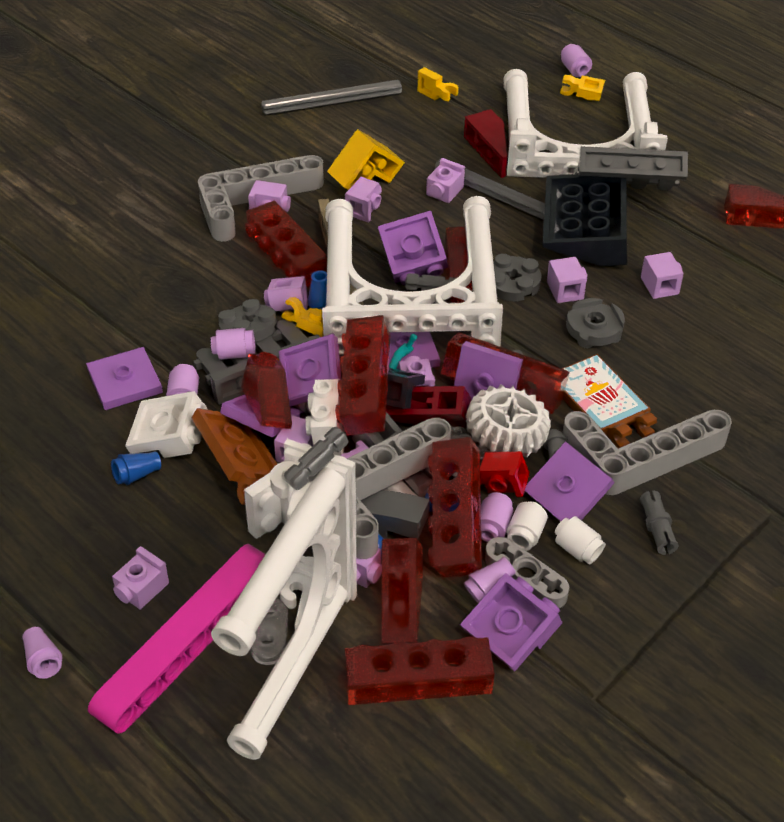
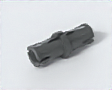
(659, 522)

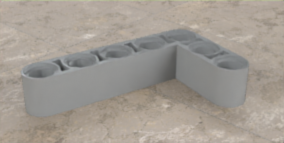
(232, 187)
(650, 455)
(386, 465)

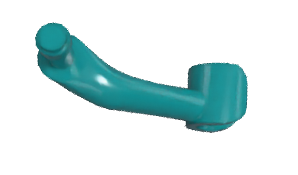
(402, 351)

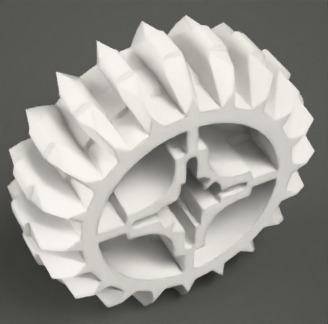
(508, 420)

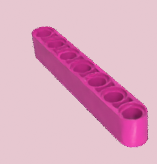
(173, 645)

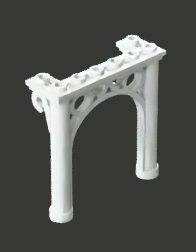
(526, 141)
(414, 309)
(319, 517)

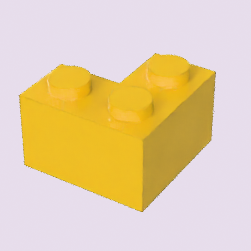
(364, 158)

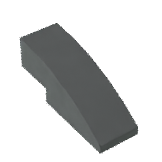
(398, 512)

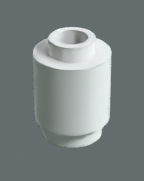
(527, 524)
(579, 539)

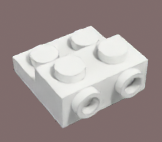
(322, 409)
(166, 425)
(264, 508)

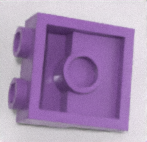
(413, 247)
(513, 620)

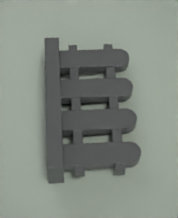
(639, 166)
(227, 381)

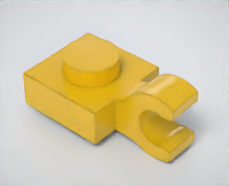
(432, 86)
(586, 87)
(308, 320)

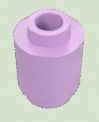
(576, 60)
(233, 343)
(182, 380)
(495, 516)

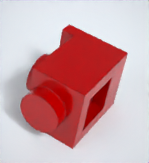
(504, 472)

